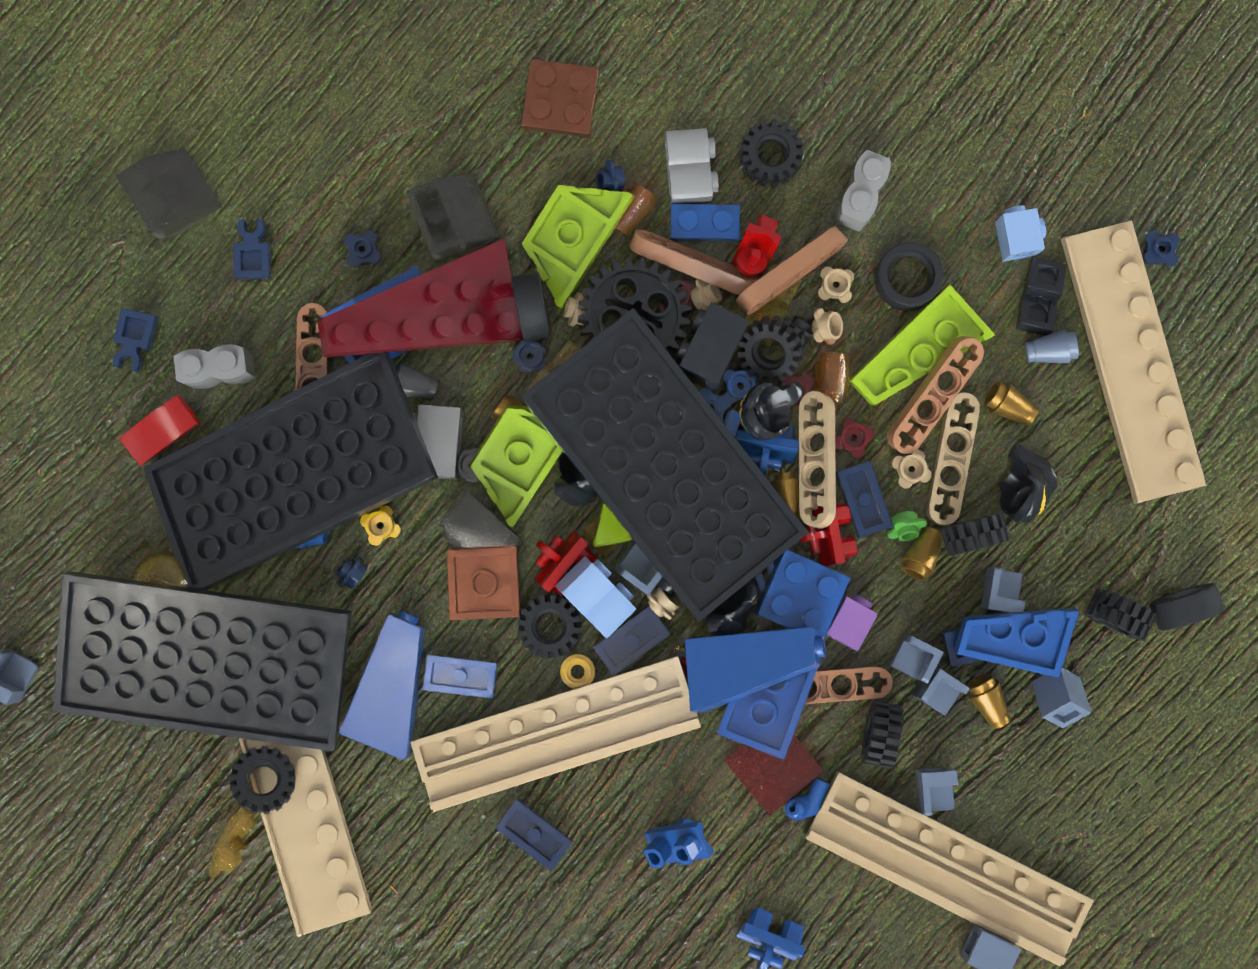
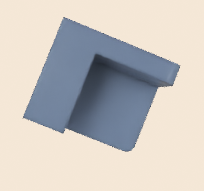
(638, 569)
(1002, 591)
(916, 658)
(15, 675)
(940, 691)
(1061, 698)
(935, 789)
(989, 950)

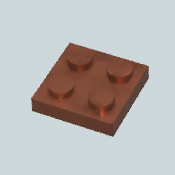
(560, 98)
(483, 583)

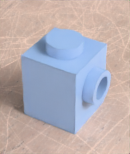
(1020, 233)

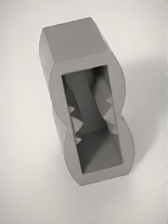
(689, 166)
(863, 189)
(221, 364)

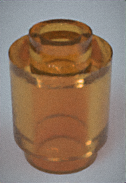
(833, 376)

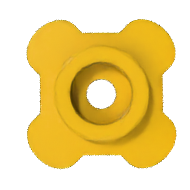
(371, 521)

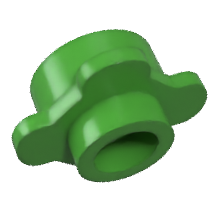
(906, 526)

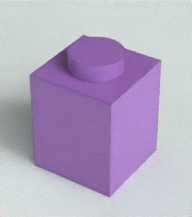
(852, 621)

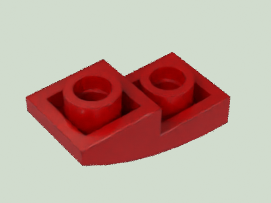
(159, 430)

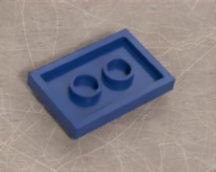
(768, 716)

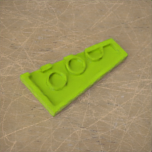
(919, 346)

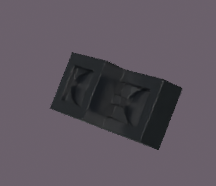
(1040, 296)

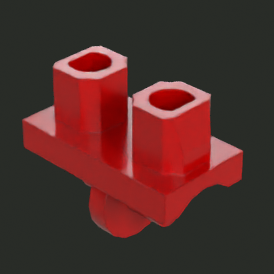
(757, 247)
(828, 541)
(559, 557)

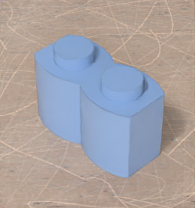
(596, 596)

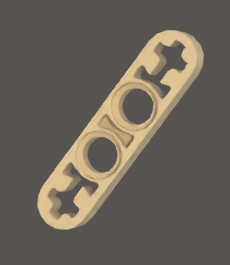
(811, 460)
(957, 460)

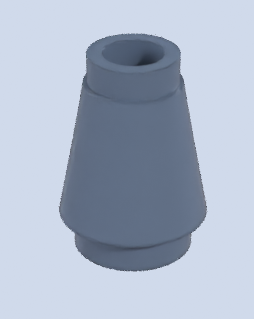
(1053, 348)

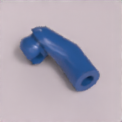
(807, 804)

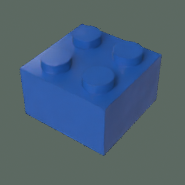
(801, 593)

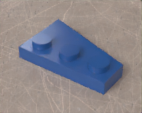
(1019, 639)

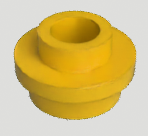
(569, 679)

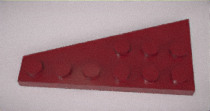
(446, 307)

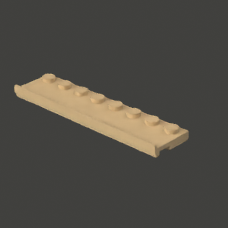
(1133, 362)
(555, 734)
(312, 843)
(949, 869)

